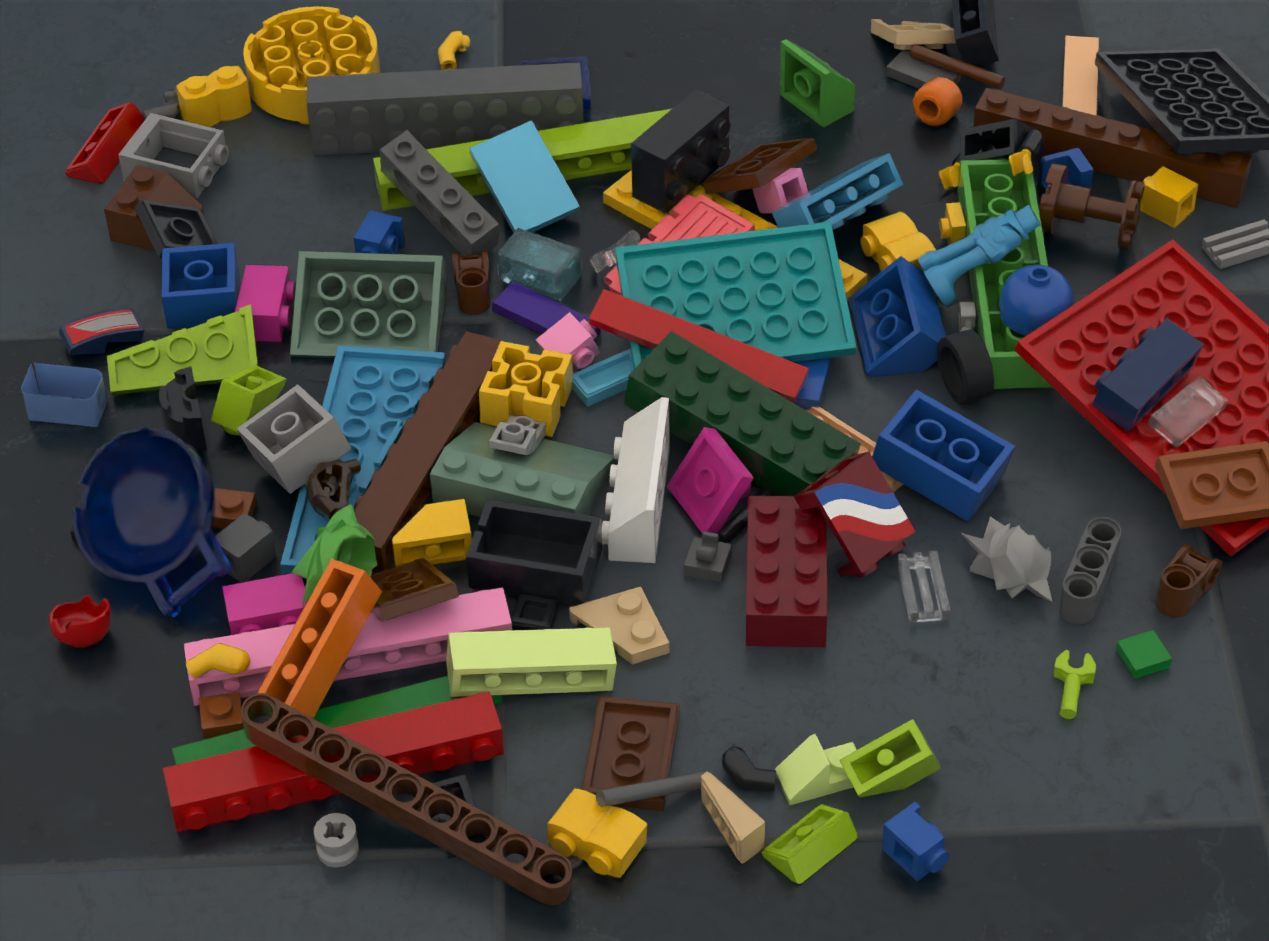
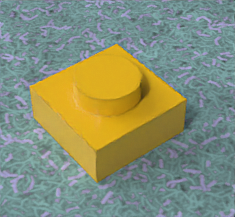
(953, 225)

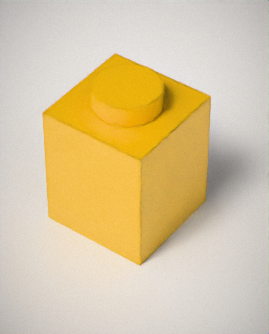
(1168, 197)

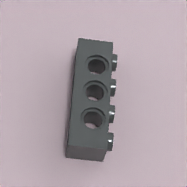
(438, 196)

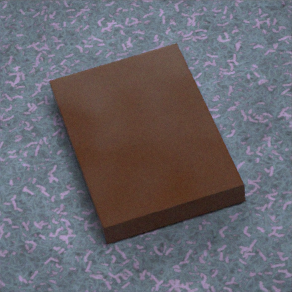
(759, 165)
(411, 588)
(631, 745)

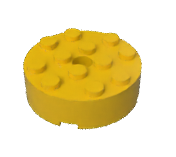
(301, 46)

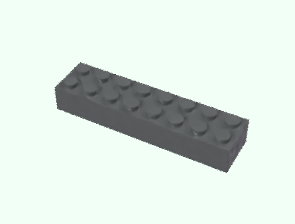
(439, 105)

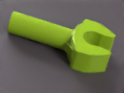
(1073, 680)

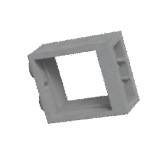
(179, 135)

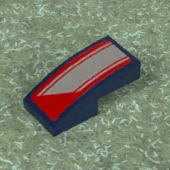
(92, 332)

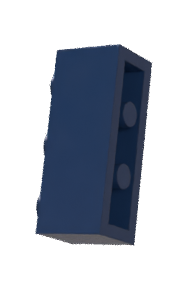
(1146, 374)

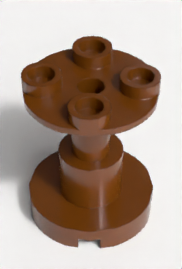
(1077, 204)

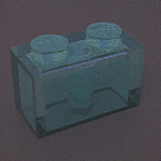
(539, 264)

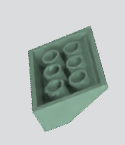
(367, 302)
(549, 478)

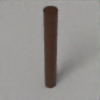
(957, 66)

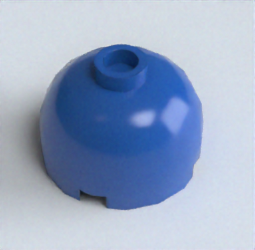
(1034, 297)

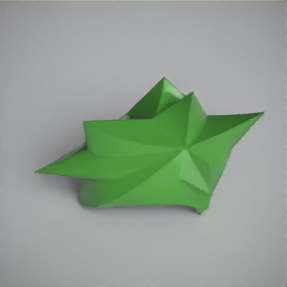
(340, 540)

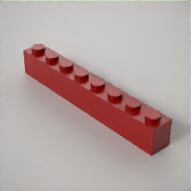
(257, 781)

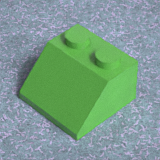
(814, 85)

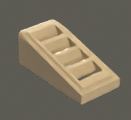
(736, 821)

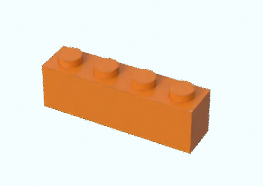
(322, 637)

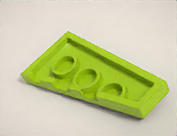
(211, 349)

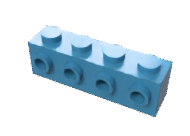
(843, 195)

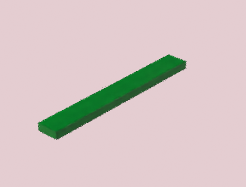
(351, 712)

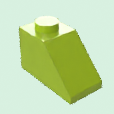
(245, 396)
(891, 761)

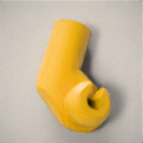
(447, 50)
(220, 658)

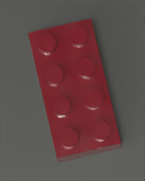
(785, 574)

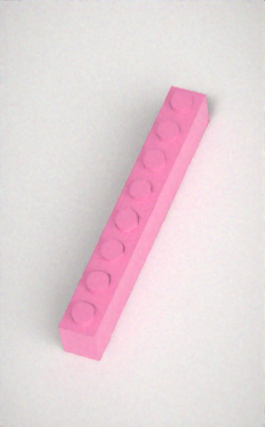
(380, 647)

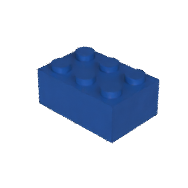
(942, 455)

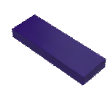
(532, 309)

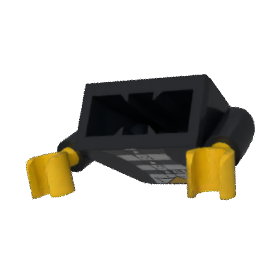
(997, 141)

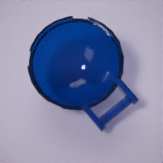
(149, 514)

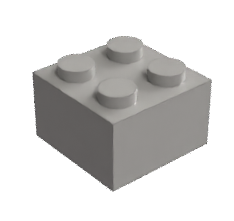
(293, 438)

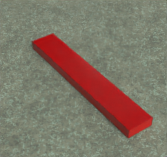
(650, 326)

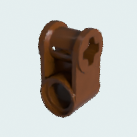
(472, 282)
(1185, 581)

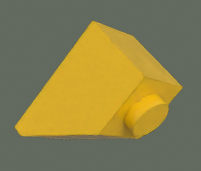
(435, 533)

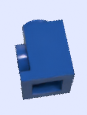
(379, 234)
(914, 843)

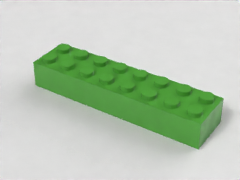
(988, 191)

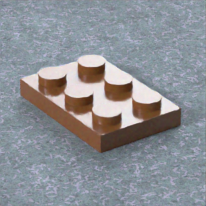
(1217, 484)

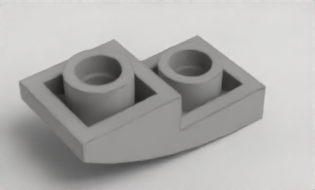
(518, 435)

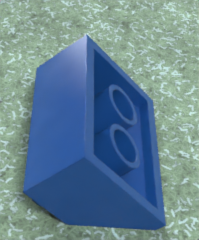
(897, 321)

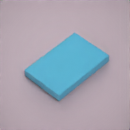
(524, 178)

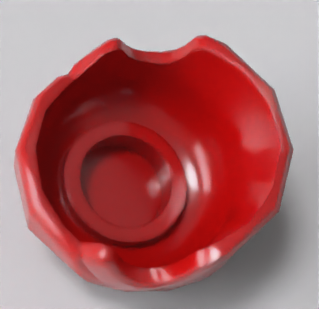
(81, 622)

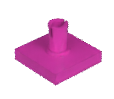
(710, 481)

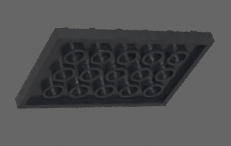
(1192, 98)

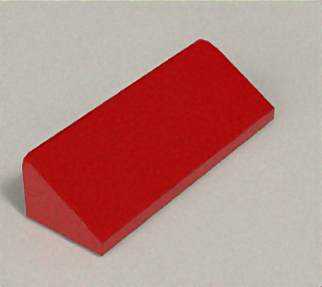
(102, 148)

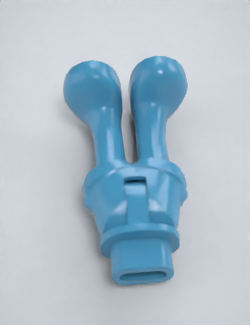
(986, 244)

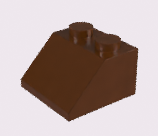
(142, 184)

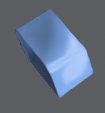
(54, 399)

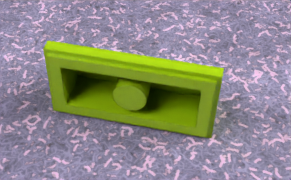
(811, 843)

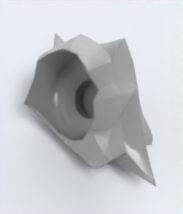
(1012, 559)

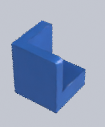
(1079, 168)

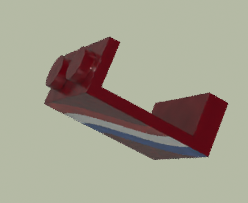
(859, 512)

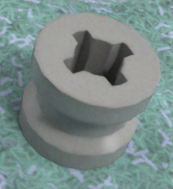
(331, 849)

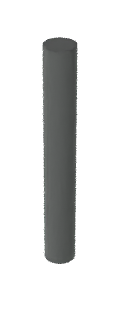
(649, 789)

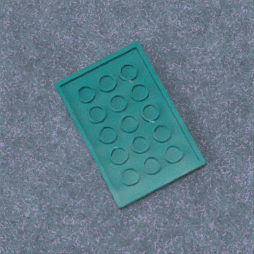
(755, 286)

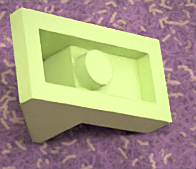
(813, 771)

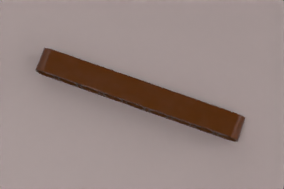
(415, 814)

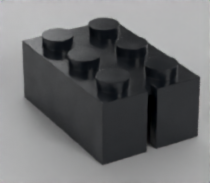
(680, 151)
(535, 552)

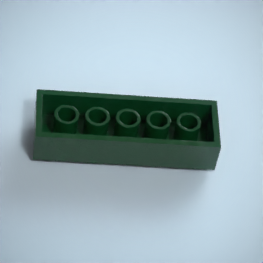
(769, 434)

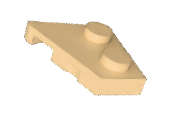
(911, 33)
(632, 624)

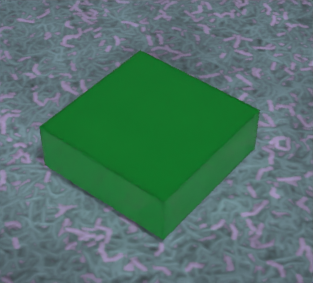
(1143, 654)

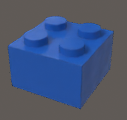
(199, 283)

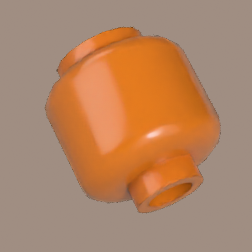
(937, 101)

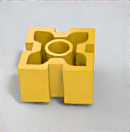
(526, 386)

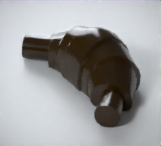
(330, 486)

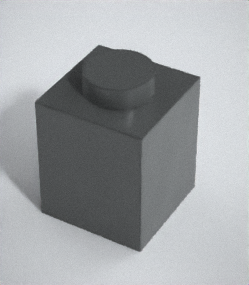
(247, 546)

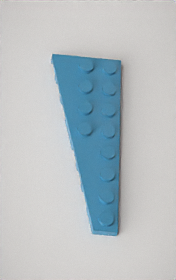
(370, 399)

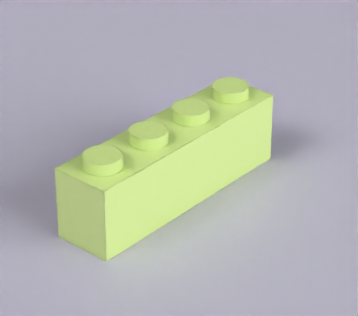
(530, 661)

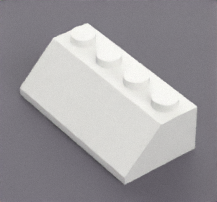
(638, 485)

